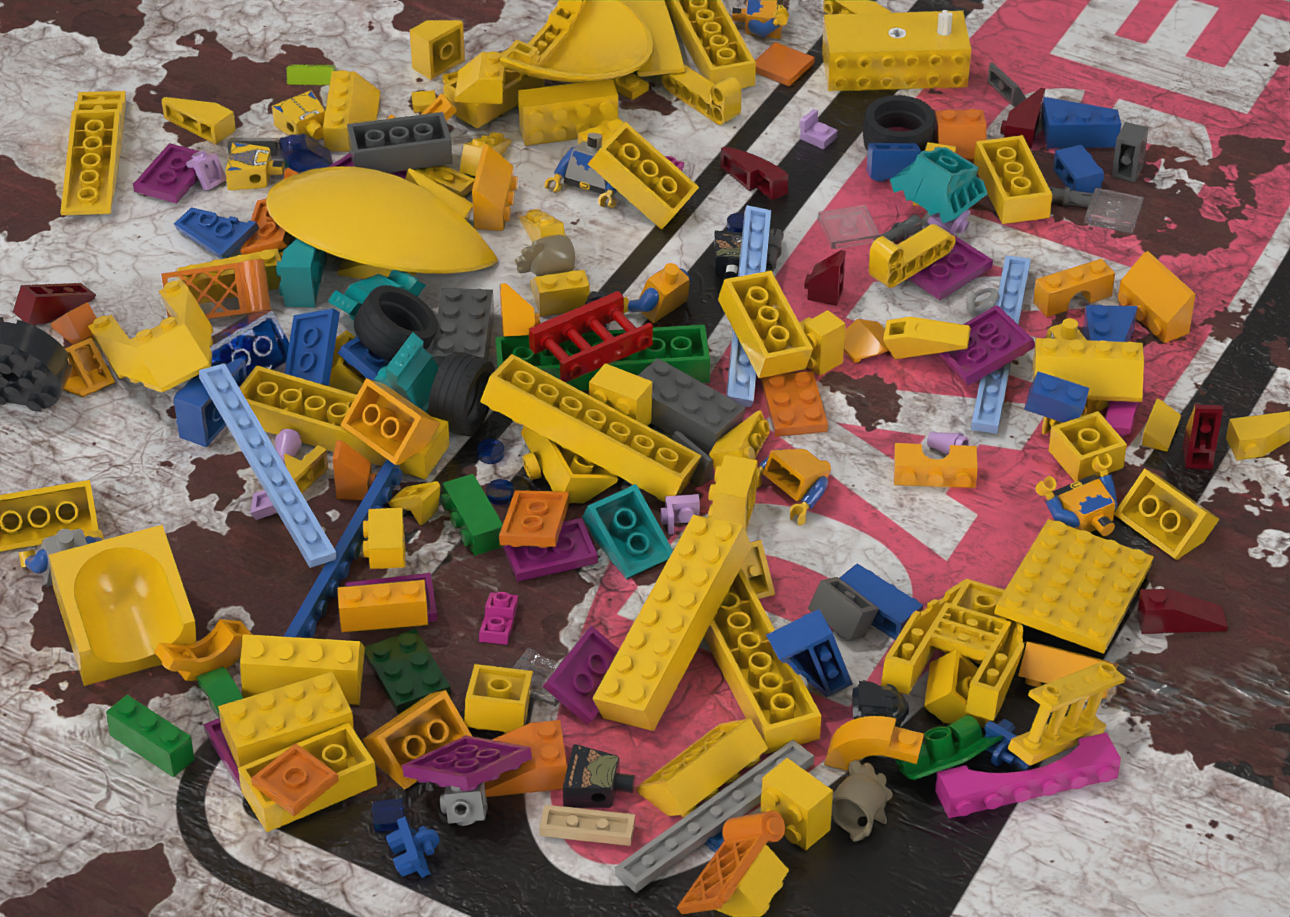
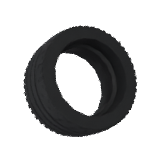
(899, 112)
(390, 318)
(458, 392)

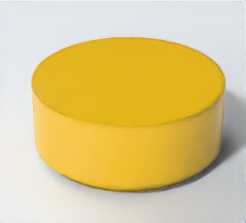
(531, 466)

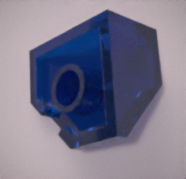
(303, 153)

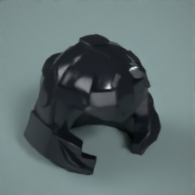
(877, 700)

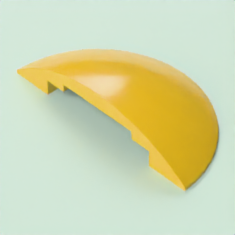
(584, 43)
(377, 221)

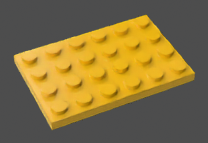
(1074, 585)

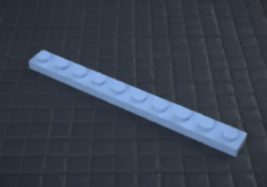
(752, 260)
(993, 386)
(267, 466)

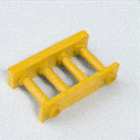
(1065, 731)

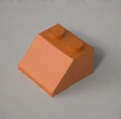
(961, 130)

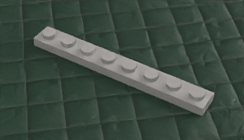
(704, 821)

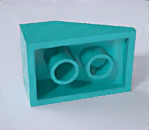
(301, 274)
(627, 532)

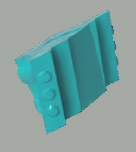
(941, 183)
(358, 291)
(411, 372)

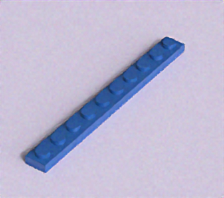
(346, 551)

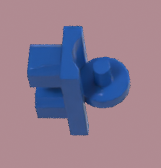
(999, 749)
(415, 844)

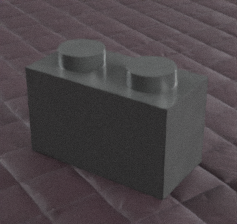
(1130, 152)
(843, 608)

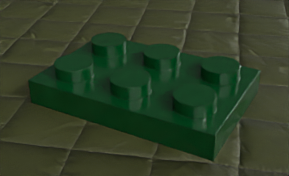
(405, 669)

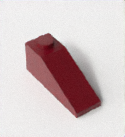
(1024, 118)
(48, 302)
(1202, 436)
(1177, 613)

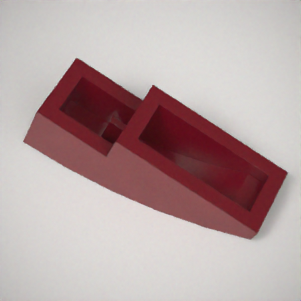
(754, 172)

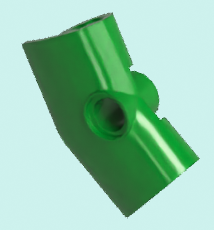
(947, 748)

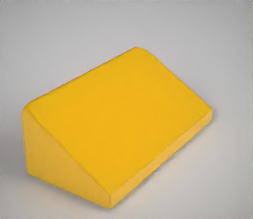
(1160, 426)

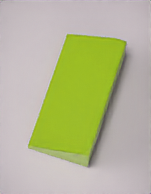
(309, 74)

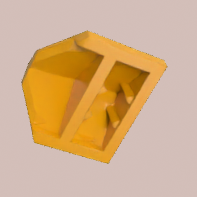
(864, 340)
(88, 369)

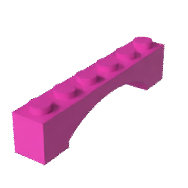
(972, 791)

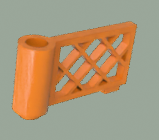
(250, 283)
(742, 843)

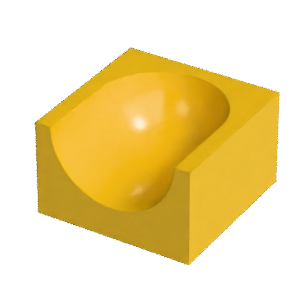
(121, 603)

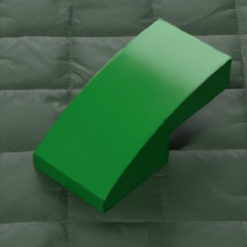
(219, 688)

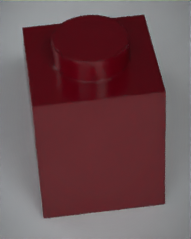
(827, 279)

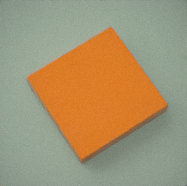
(783, 64)
(295, 779)

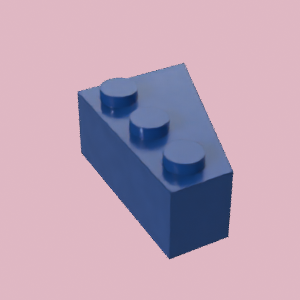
(1075, 123)
(1109, 323)
(812, 652)

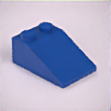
(196, 412)

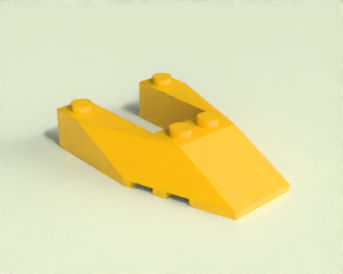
(162, 354)
(965, 623)

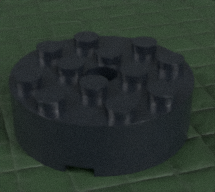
(31, 366)

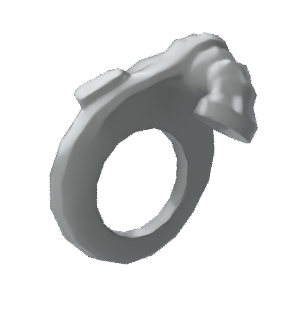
(977, 308)

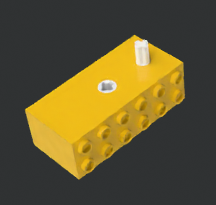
(896, 50)

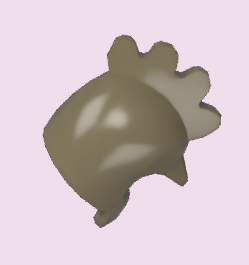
(547, 256)
(860, 796)

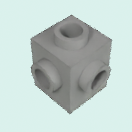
(464, 806)

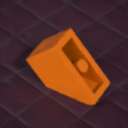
(75, 324)
(351, 473)

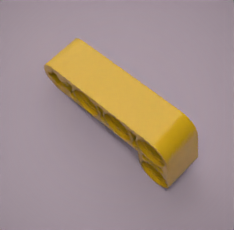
(715, 101)
(896, 263)

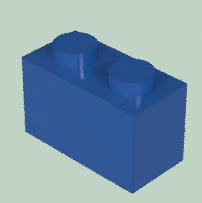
(889, 159)
(1077, 169)
(1056, 398)

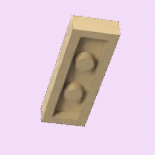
(587, 825)

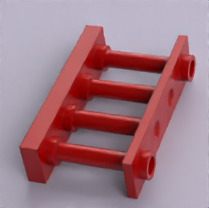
(582, 320)

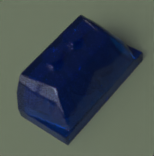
(253, 338)

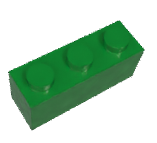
(472, 514)
(150, 735)

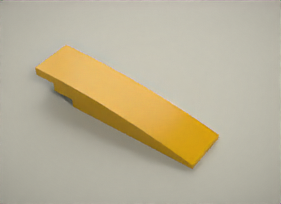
(665, 53)
(93, 152)

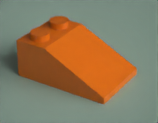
(541, 773)

